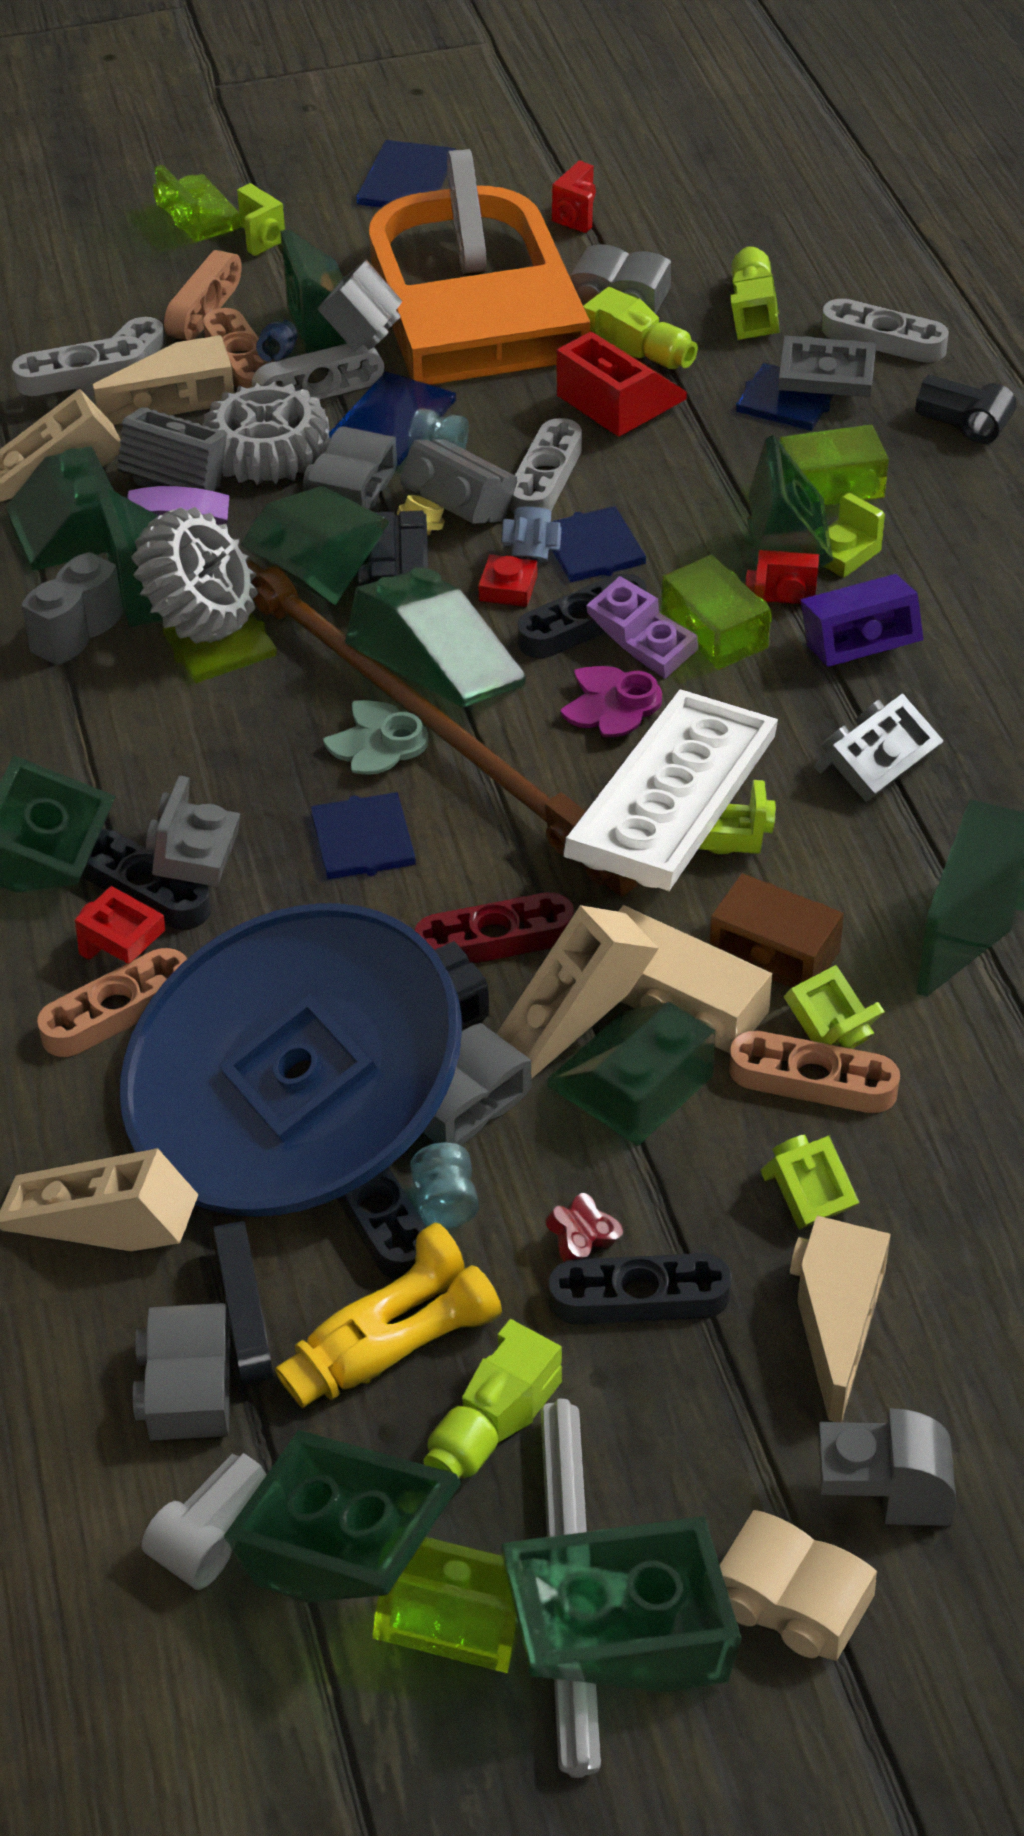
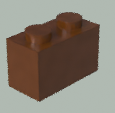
(777, 930)

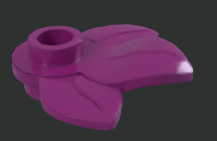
(613, 700)

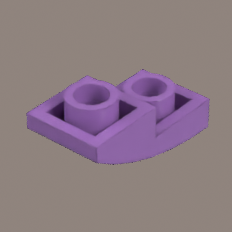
(167, 498)
(637, 626)

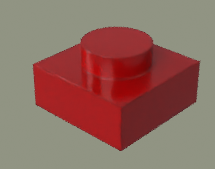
(508, 580)

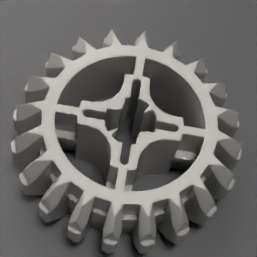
(269, 431)
(194, 575)

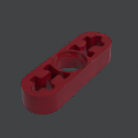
(528, 909)

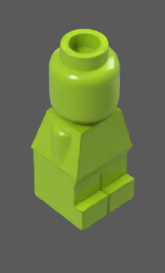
(755, 296)
(637, 330)
(498, 1401)

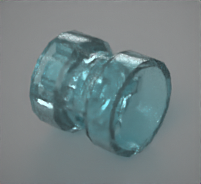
(429, 426)
(441, 1175)

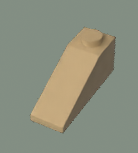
(170, 381)
(67, 426)
(577, 983)
(106, 1202)
(837, 1295)

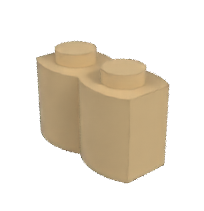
(796, 1586)

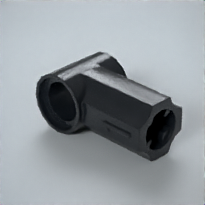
(977, 411)

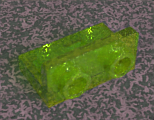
(195, 204)

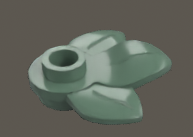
(379, 738)

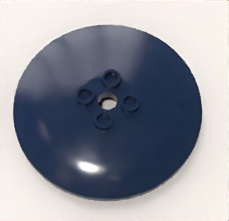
(280, 990)

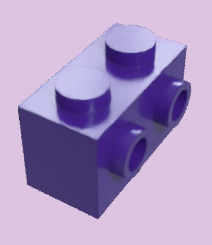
(862, 619)

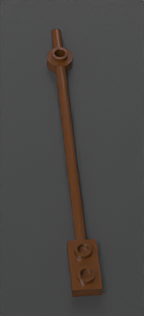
(280, 598)

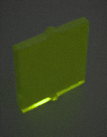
(216, 658)

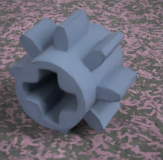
(531, 534)

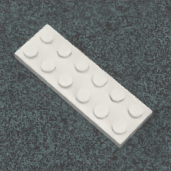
(671, 790)

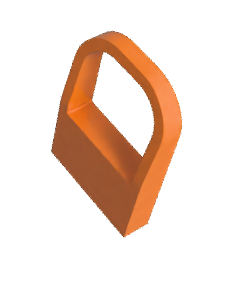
(482, 320)

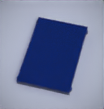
(403, 171)
(391, 407)

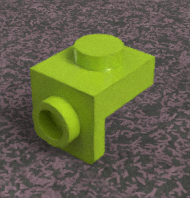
(261, 218)
(743, 826)
(832, 1010)

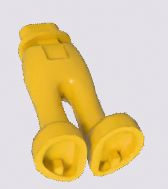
(359, 1341)

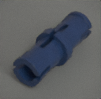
(278, 344)

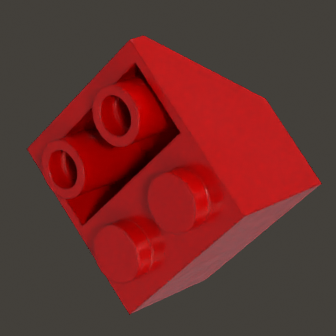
(612, 384)

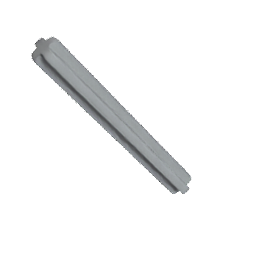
(565, 1514)

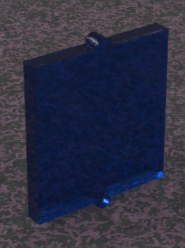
(786, 407)
(597, 545)
(363, 835)

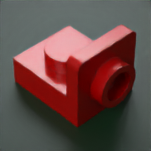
(574, 197)
(784, 576)
(117, 926)

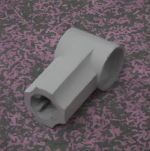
(191, 1535)

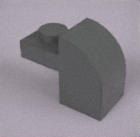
(899, 1459)

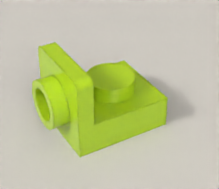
(855, 535)
(810, 1179)

